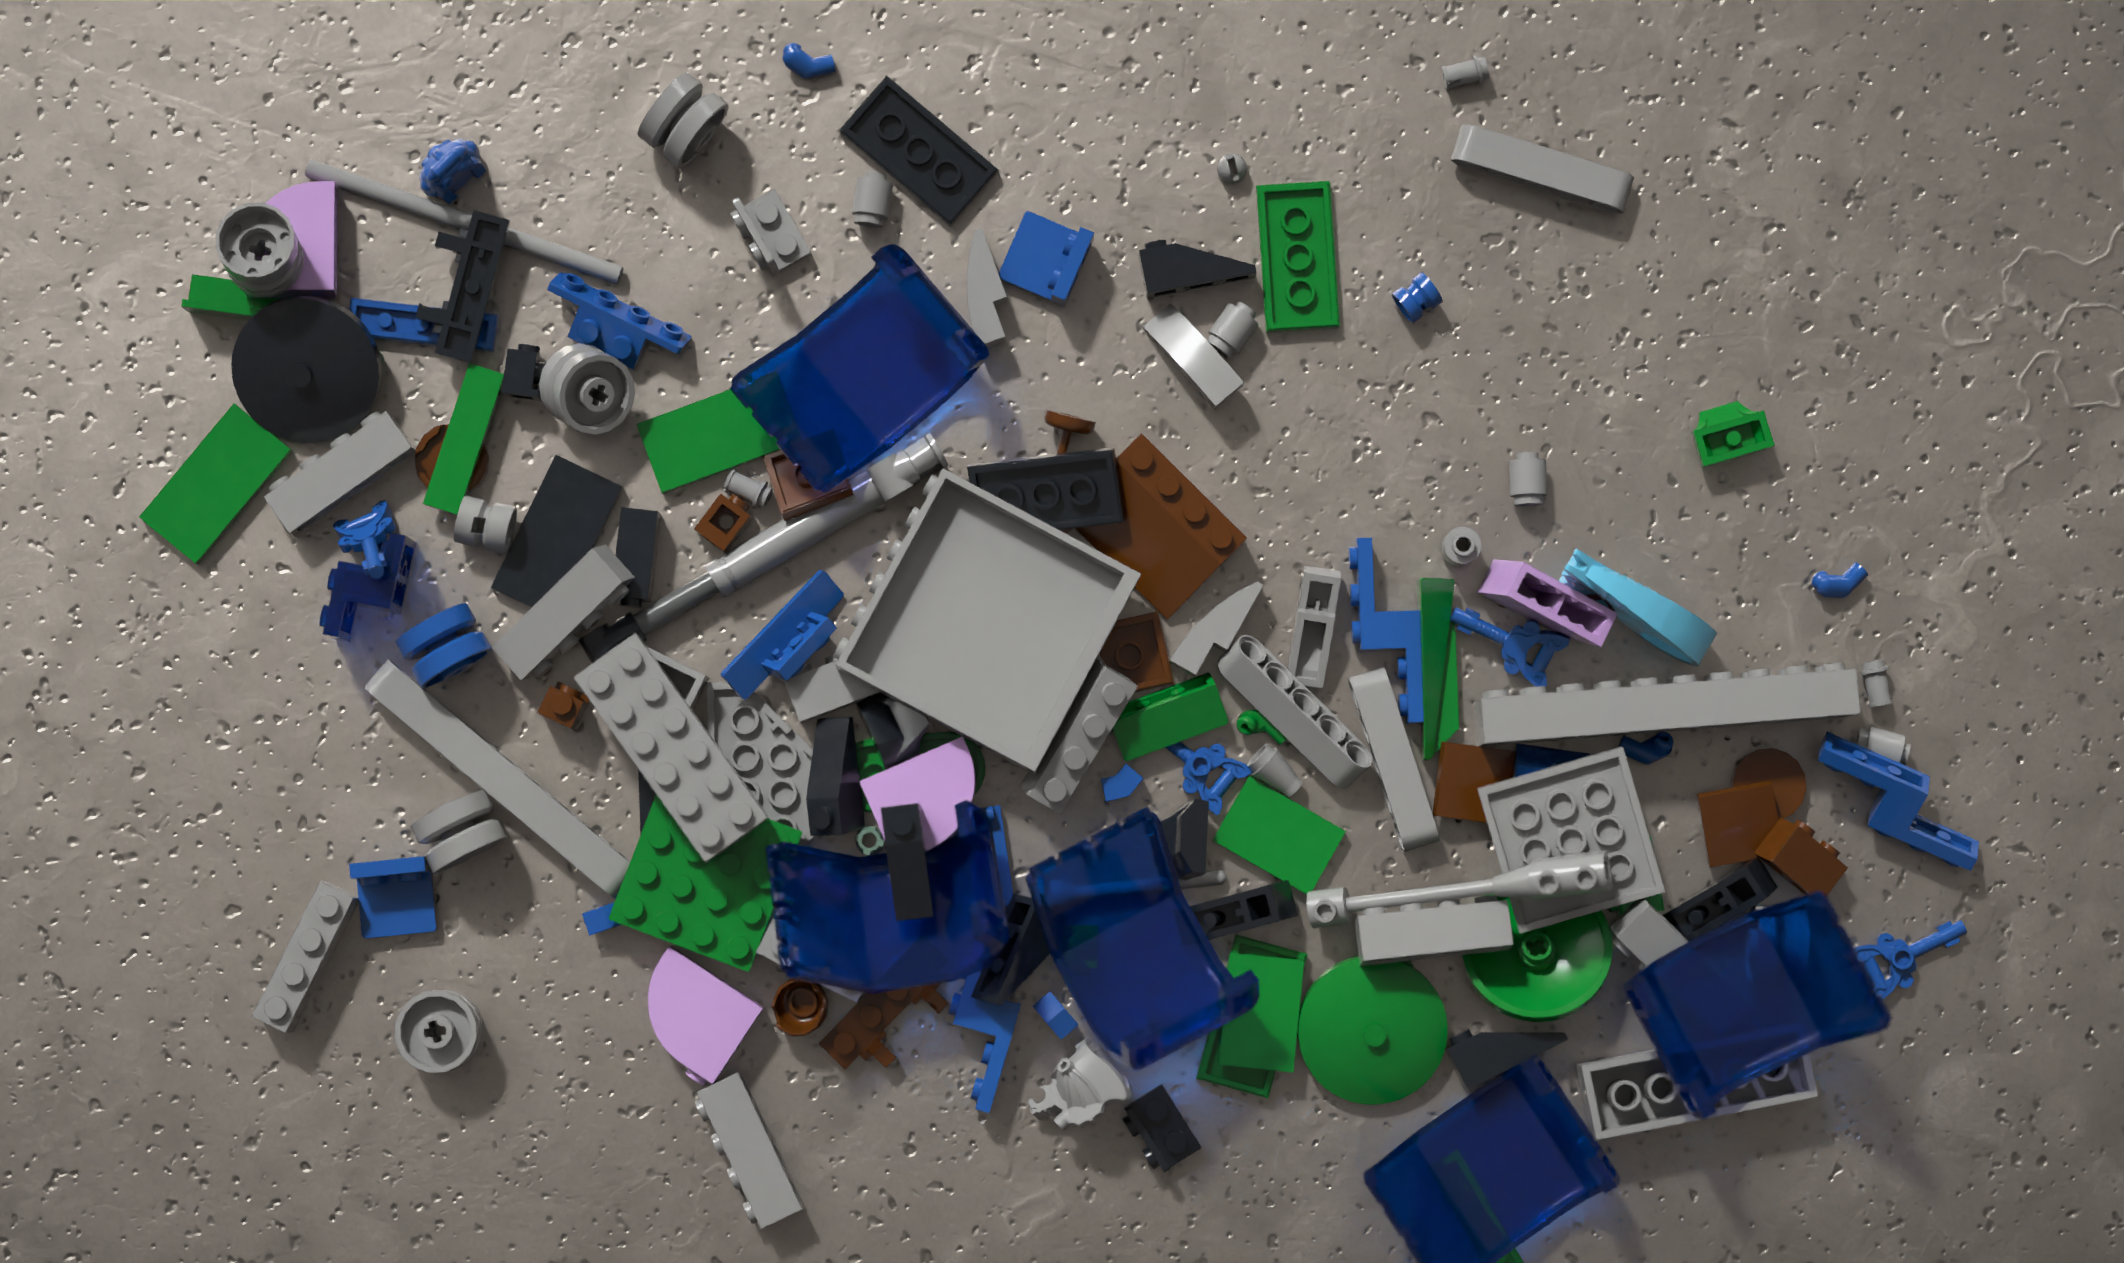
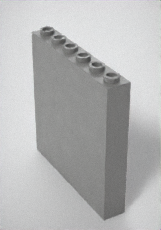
(986, 620)

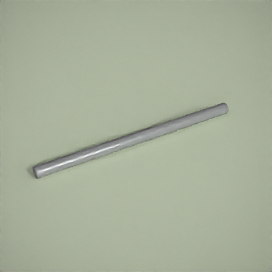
(461, 220)

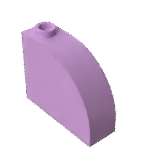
(314, 218)
(1547, 601)
(931, 779)
(698, 1015)

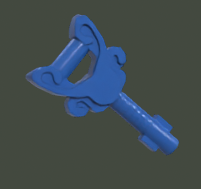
(367, 535)
(1516, 643)
(1198, 766)
(1902, 956)

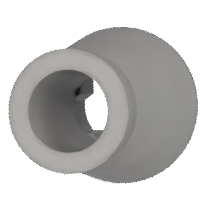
(1274, 770)

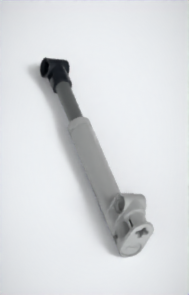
(776, 545)

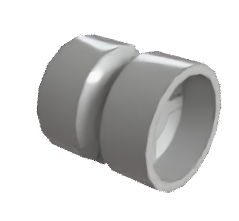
(497, 529)

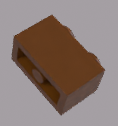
(1800, 858)

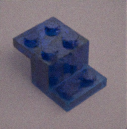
(354, 588)

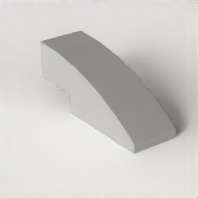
(984, 292)
(1193, 356)
(1314, 625)
(1215, 629)

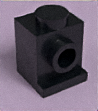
(523, 373)

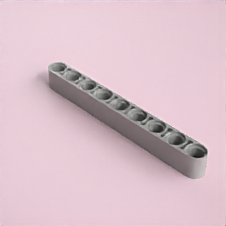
(499, 777)

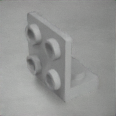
(774, 235)

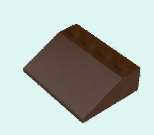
(1168, 529)

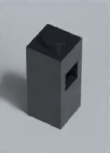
(638, 552)

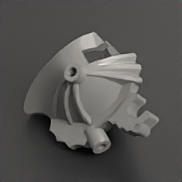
(1081, 1088)

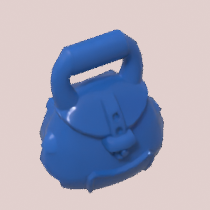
(450, 168)

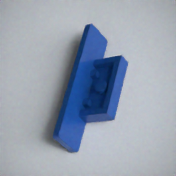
(613, 324)
(788, 638)

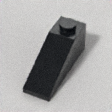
(1182, 269)
(834, 779)
(907, 861)
(1722, 900)
(1246, 910)
(1018, 958)
(1487, 1054)

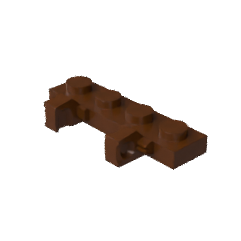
(864, 1024)

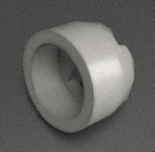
(1223, 169)

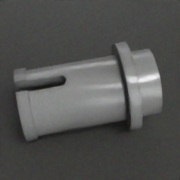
(1465, 72)
(748, 489)
(1876, 683)

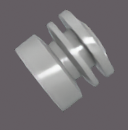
(247, 234)

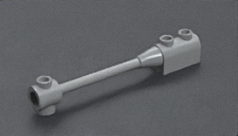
(1539, 880)

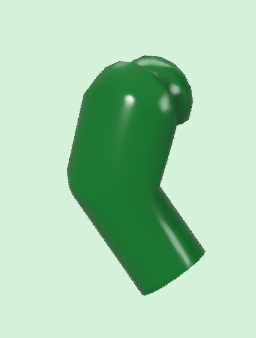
(1254, 722)

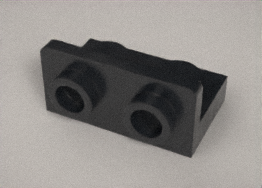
(1161, 1128)

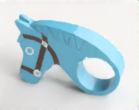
(1641, 609)

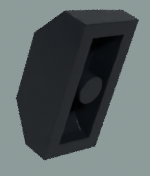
(892, 728)
(1187, 838)

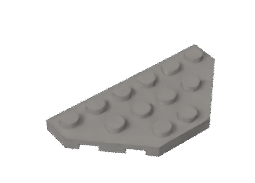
(764, 754)

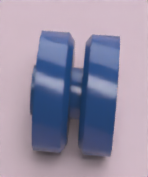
(443, 645)

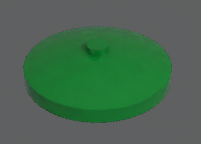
(1546, 969)
(1372, 1031)

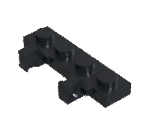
(478, 257)

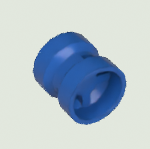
(1419, 296)

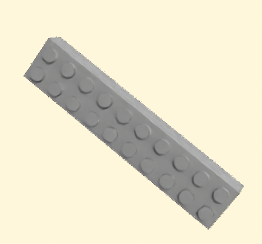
(1666, 707)

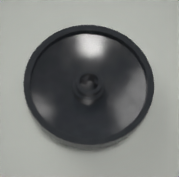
(306, 369)

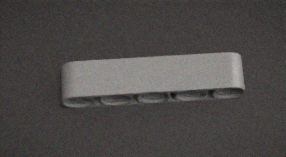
(1542, 169)
(1295, 711)
(1393, 759)

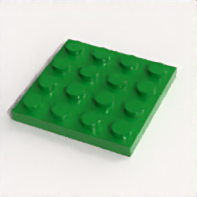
(698, 904)

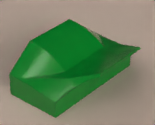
(1730, 434)

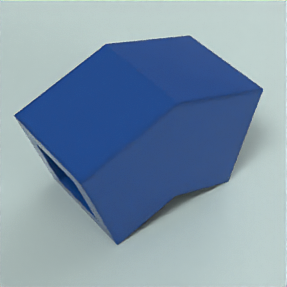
(1121, 784)
(597, 919)
(1055, 1015)

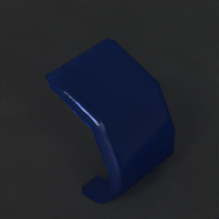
(862, 372)
(842, 924)
(1134, 944)
(1754, 998)
(1491, 1170)

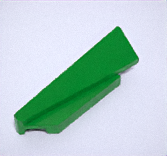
(1438, 663)

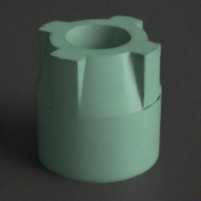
(873, 850)

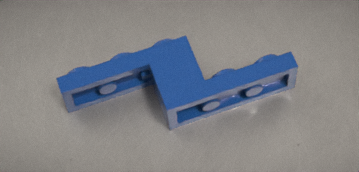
(1387, 631)
(1898, 801)
(990, 1020)

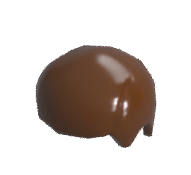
(800, 1007)

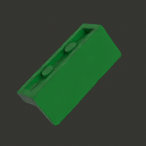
(221, 299)
(1169, 716)

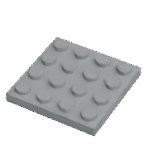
(1569, 812)

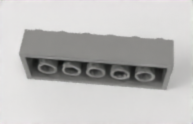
(671, 747)
(1637, 1094)

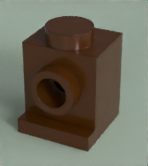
(710, 527)
(564, 705)

